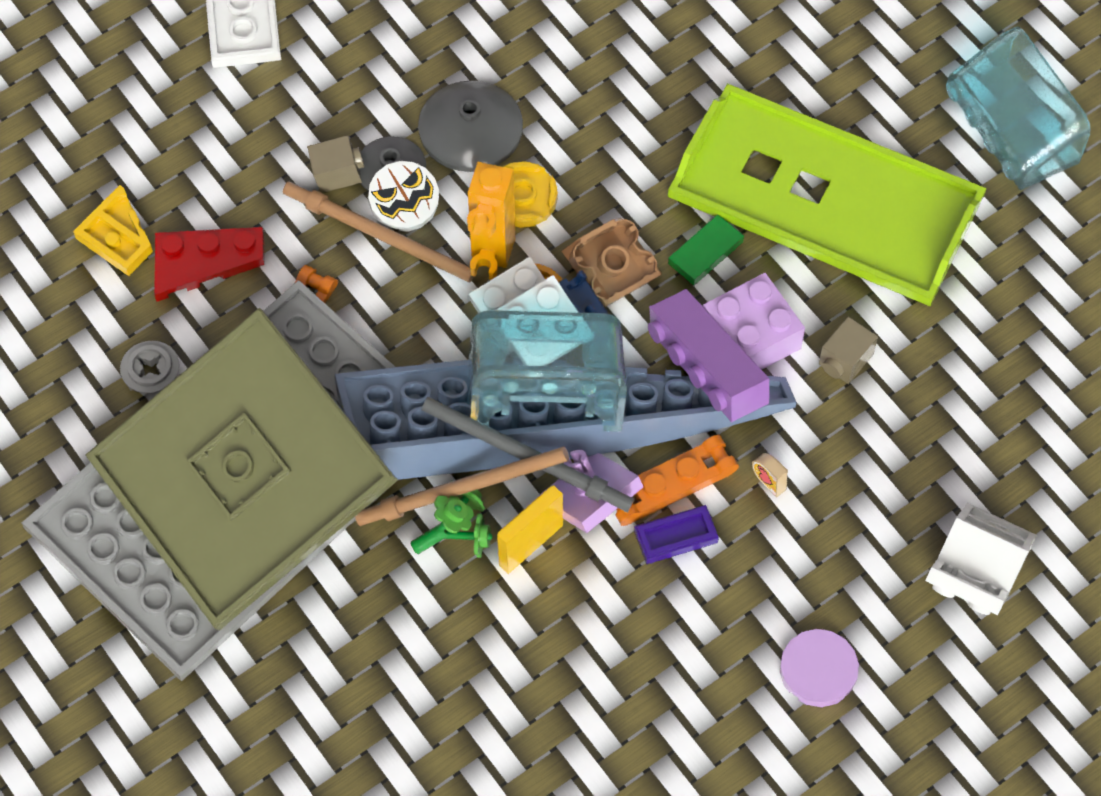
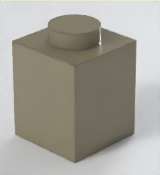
(335, 163)
(847, 350)

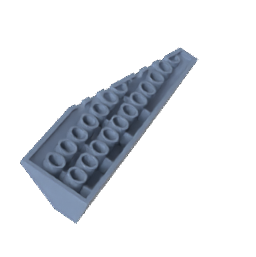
(416, 444)

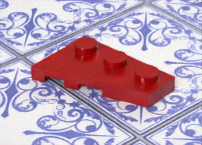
(201, 255)

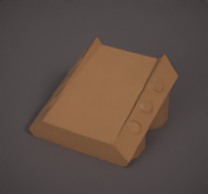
(613, 260)

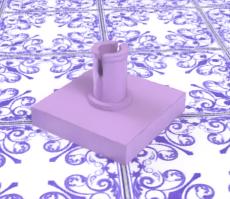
(583, 511)

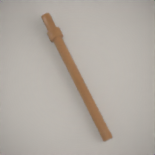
(319, 203)
(394, 506)

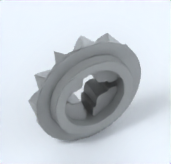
(149, 353)

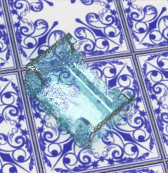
(547, 360)

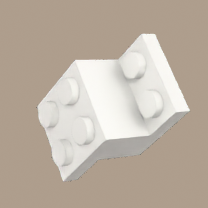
(522, 290)
(980, 559)

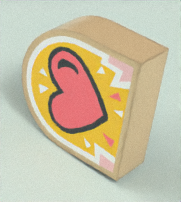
(771, 473)

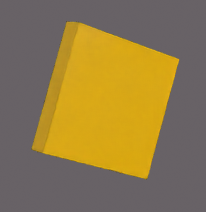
(530, 529)

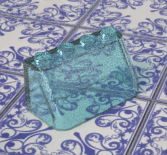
(1020, 109)

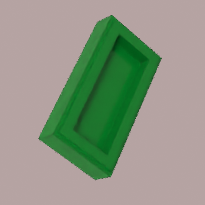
(705, 250)

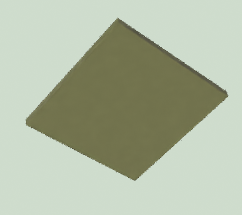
(240, 468)

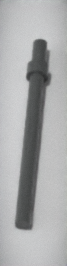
(595, 487)

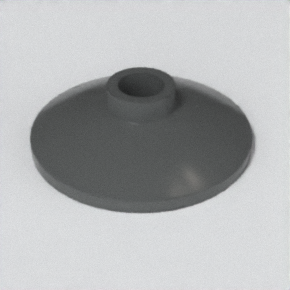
(388, 148)

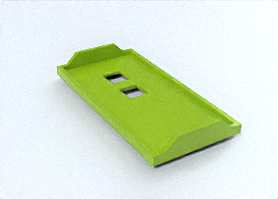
(877, 218)

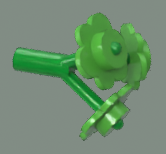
(456, 515)

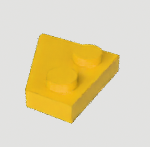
(115, 233)

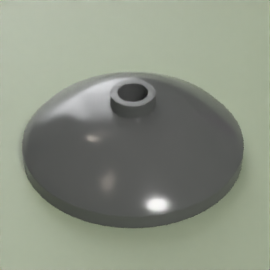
(464, 139)

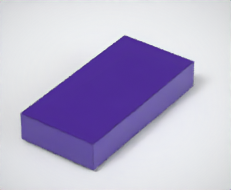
(676, 534)

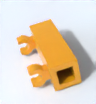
(491, 217)

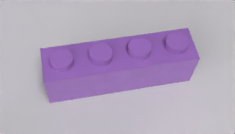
(708, 355)

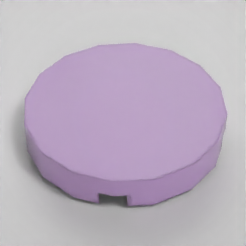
(819, 667)

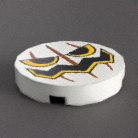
(403, 196)

